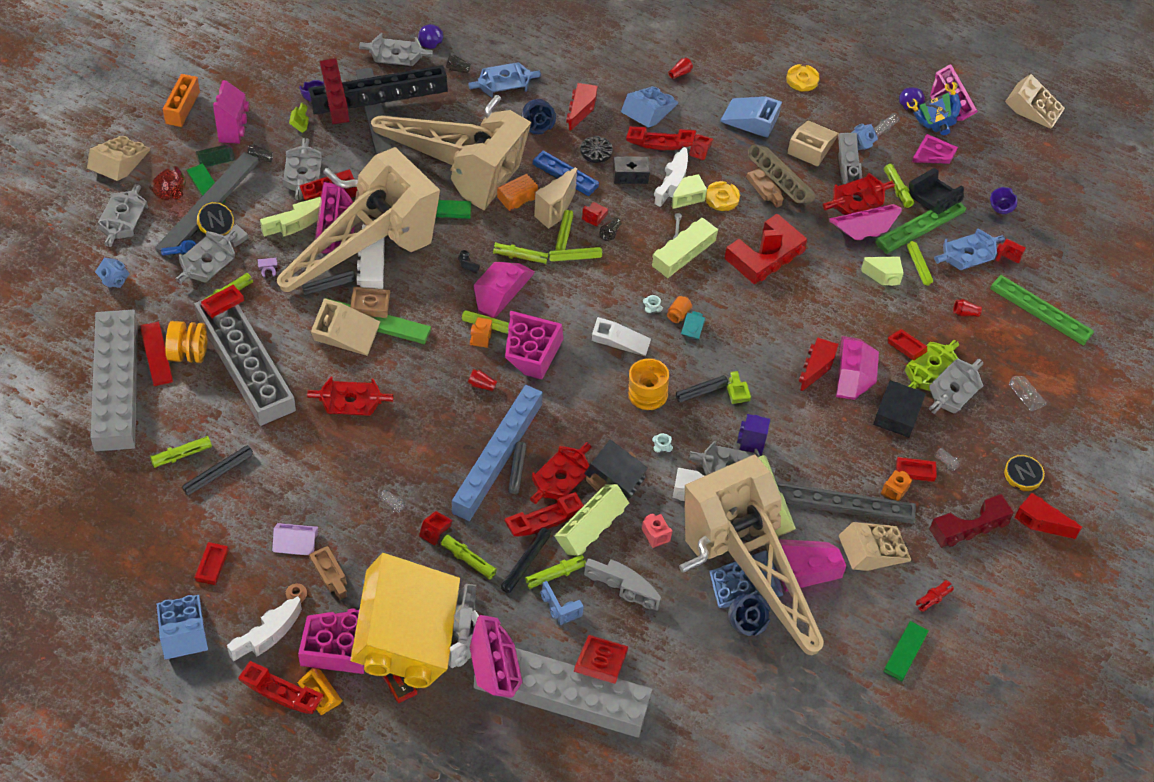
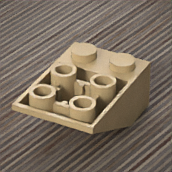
(1035, 102)
(811, 142)
(116, 157)
(555, 198)
(344, 327)
(873, 546)

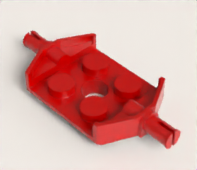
(868, 188)
(334, 396)
(566, 461)

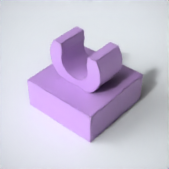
(267, 264)

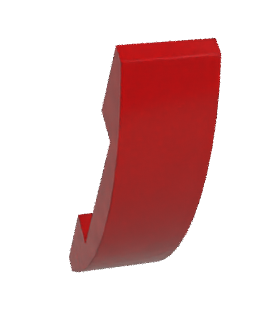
(660, 141)
(156, 353)
(546, 517)
(279, 690)

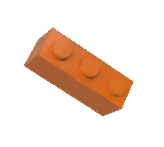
(181, 100)

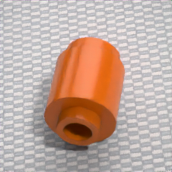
(679, 309)

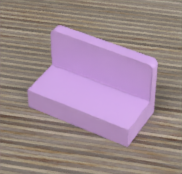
(294, 539)

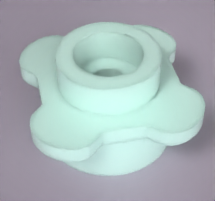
(652, 304)
(662, 438)

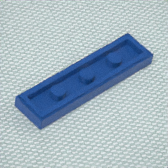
(558, 168)

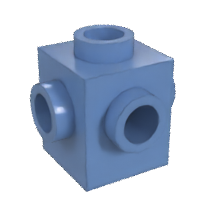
(865, 136)
(112, 272)

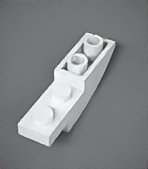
(675, 173)
(274, 626)

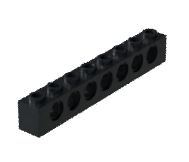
(384, 88)

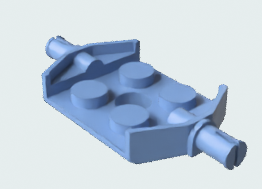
(492, 81)
(979, 244)

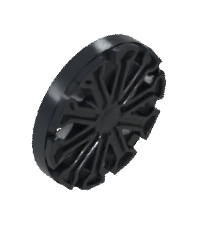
(596, 149)

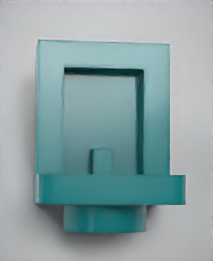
(693, 325)

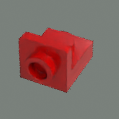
(700, 146)
(594, 214)
(1010, 250)
(434, 526)

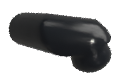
(465, 262)

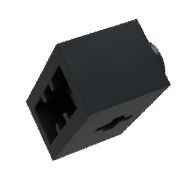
(631, 170)

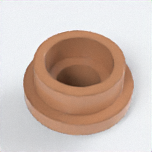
(296, 587)

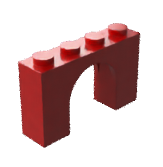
(758, 266)

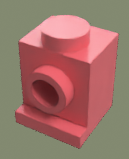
(656, 530)

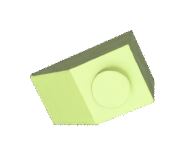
(689, 191)
(883, 269)

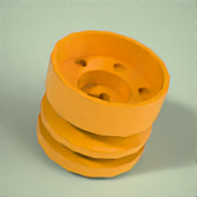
(182, 341)
(648, 384)

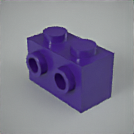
(753, 433)

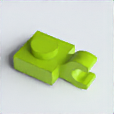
(299, 119)
(738, 390)

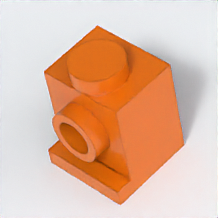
(481, 332)
(899, 483)

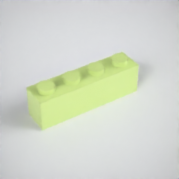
(684, 247)
(592, 519)

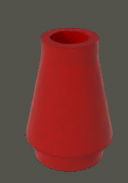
(681, 68)
(966, 308)
(481, 380)

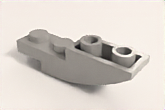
(848, 158)
(631, 584)

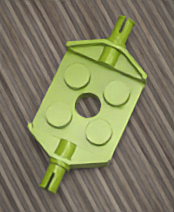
(922, 372)

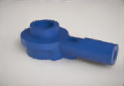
(184, 247)

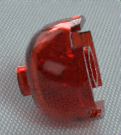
(169, 184)

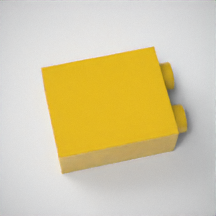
(405, 621)

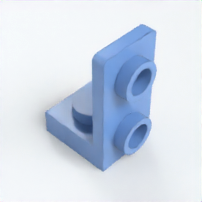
(567, 613)

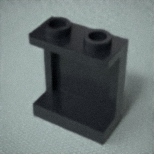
(934, 193)
(899, 408)
(618, 467)

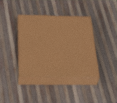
(371, 301)

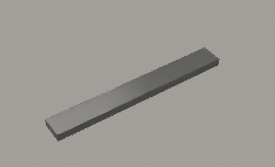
(379, 142)
(217, 193)
(848, 503)

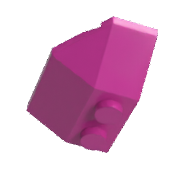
(948, 75)
(332, 204)
(867, 222)
(499, 286)
(856, 368)
(494, 658)

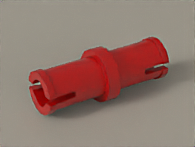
(934, 595)

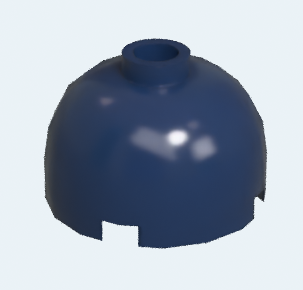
(540, 115)
(749, 614)

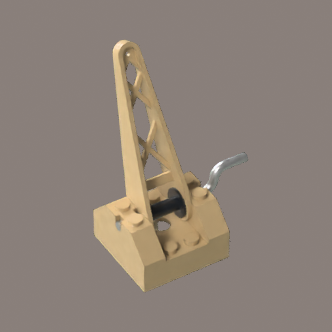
(482, 154)
(390, 192)
(714, 530)

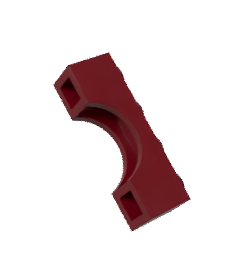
(334, 91)
(950, 529)

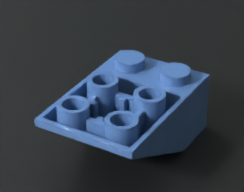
(648, 105)
(753, 114)
(731, 581)
(181, 626)

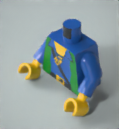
(940, 111)

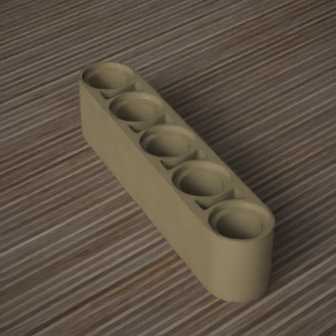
(787, 178)

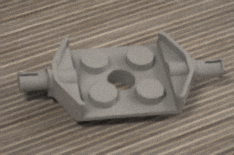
(384, 50)
(298, 160)
(122, 224)
(213, 246)
(964, 378)
(718, 457)
(463, 613)

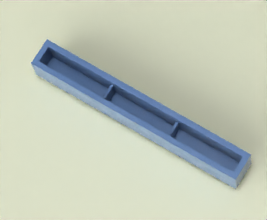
(496, 453)

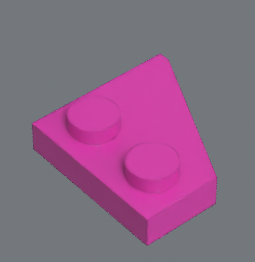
(934, 151)

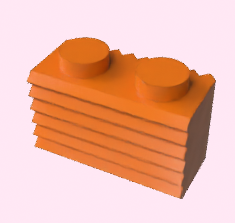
(517, 192)

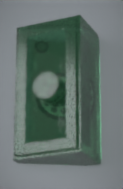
(215, 155)

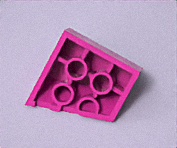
(230, 113)
(532, 343)
(813, 561)
(329, 642)

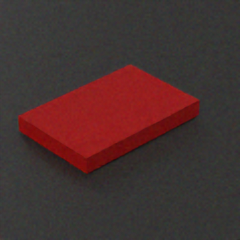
(601, 659)

